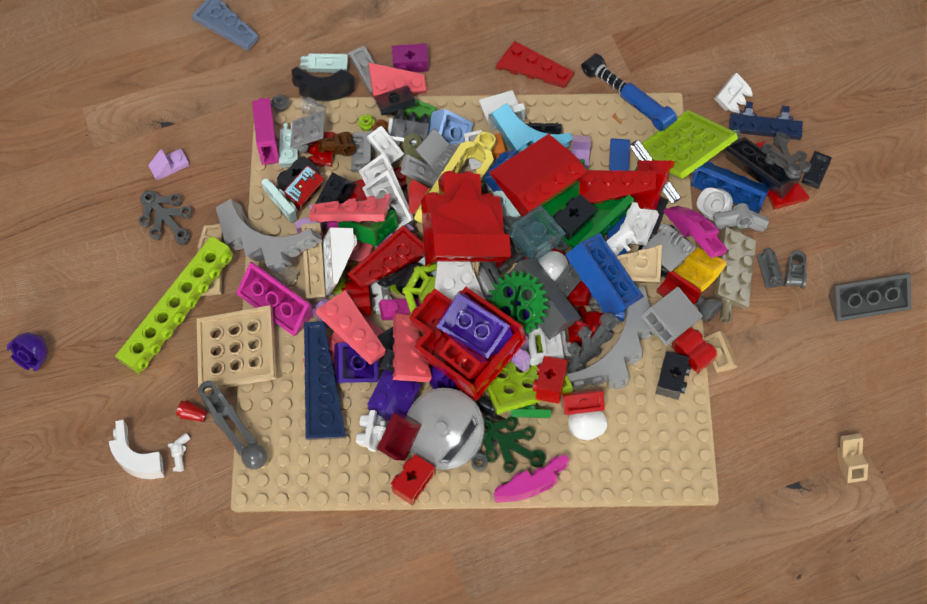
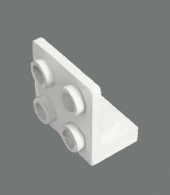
(494, 102)

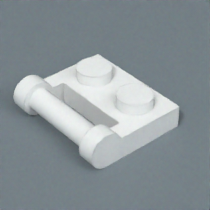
(551, 347)

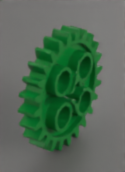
(535, 306)

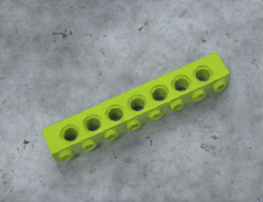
(165, 307)

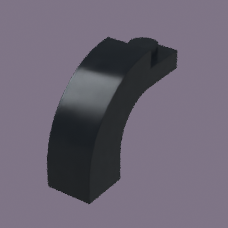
(323, 88)

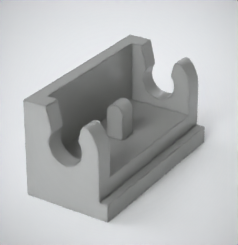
(363, 152)

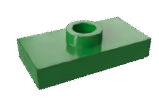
(530, 412)

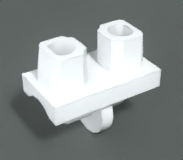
(375, 429)

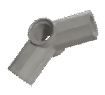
(742, 218)

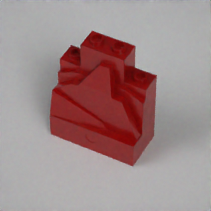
(463, 222)
(429, 346)

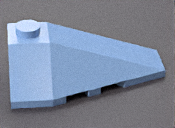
(450, 126)

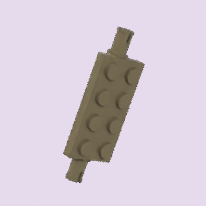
(735, 280)

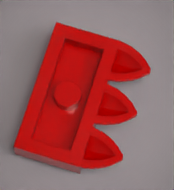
(321, 159)

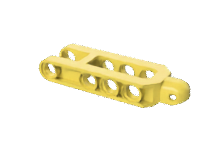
(478, 149)

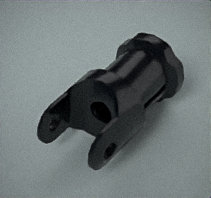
(486, 406)

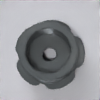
(282, 105)

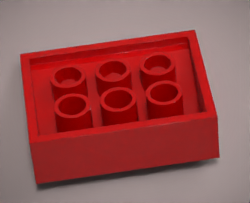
(538, 174)

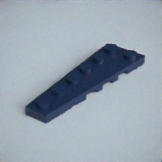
(322, 402)

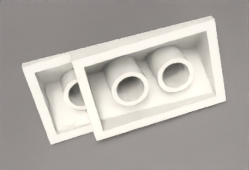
(381, 180)

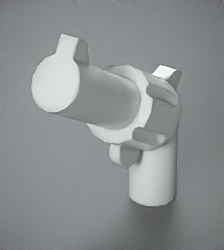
(178, 450)

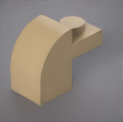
(850, 458)

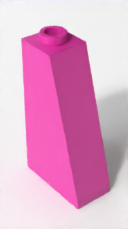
(265, 131)

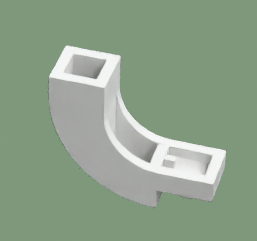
(139, 465)

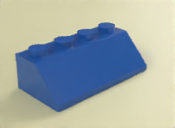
(738, 186)
(604, 275)

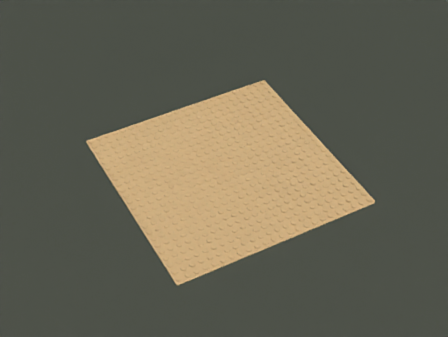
(652, 446)

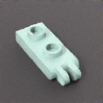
(324, 63)
(286, 154)
(279, 200)

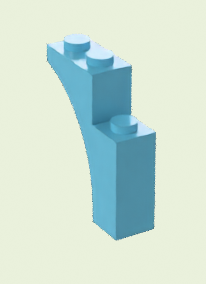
(518, 133)

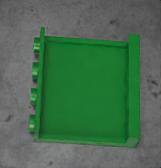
(606, 215)

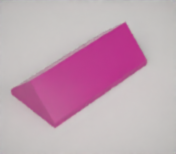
(262, 290)

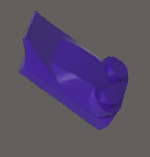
(474, 326)

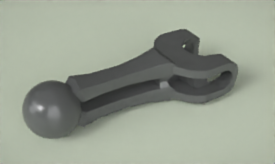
(254, 455)

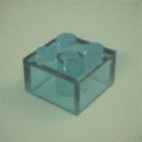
(536, 233)

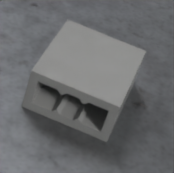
(672, 316)

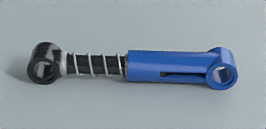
(660, 116)

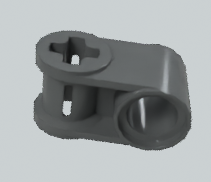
(796, 273)

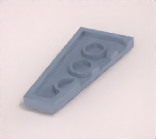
(219, 19)

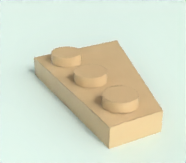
(643, 265)

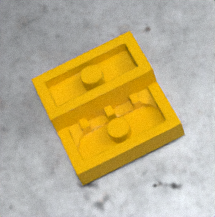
(700, 268)

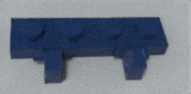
(752, 124)

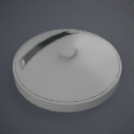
(450, 428)

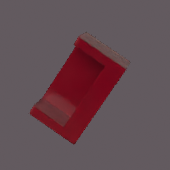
(399, 436)

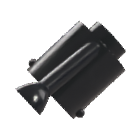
(401, 278)

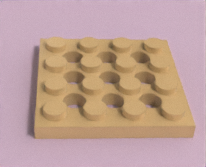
(226, 341)

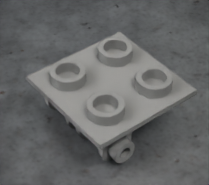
(307, 130)
(436, 151)
(674, 246)

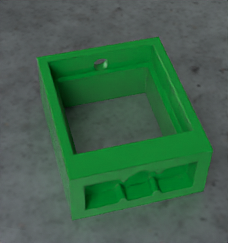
(376, 232)

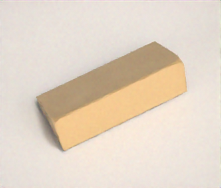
(725, 358)

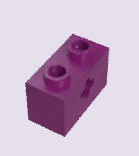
(410, 57)

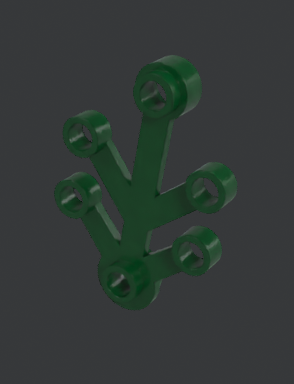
(507, 442)

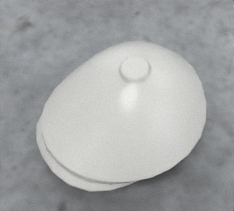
(714, 201)
(553, 263)
(587, 425)

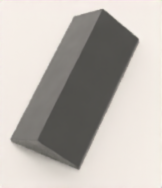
(871, 297)
(561, 312)

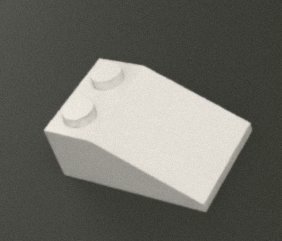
(336, 252)

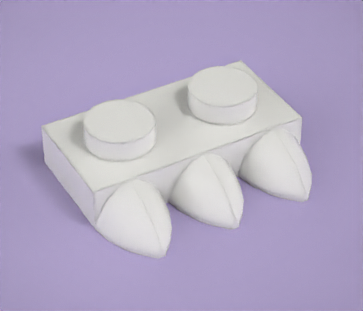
(733, 93)

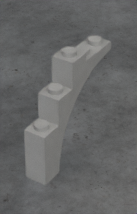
(275, 250)
(627, 350)

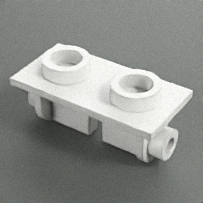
(383, 294)

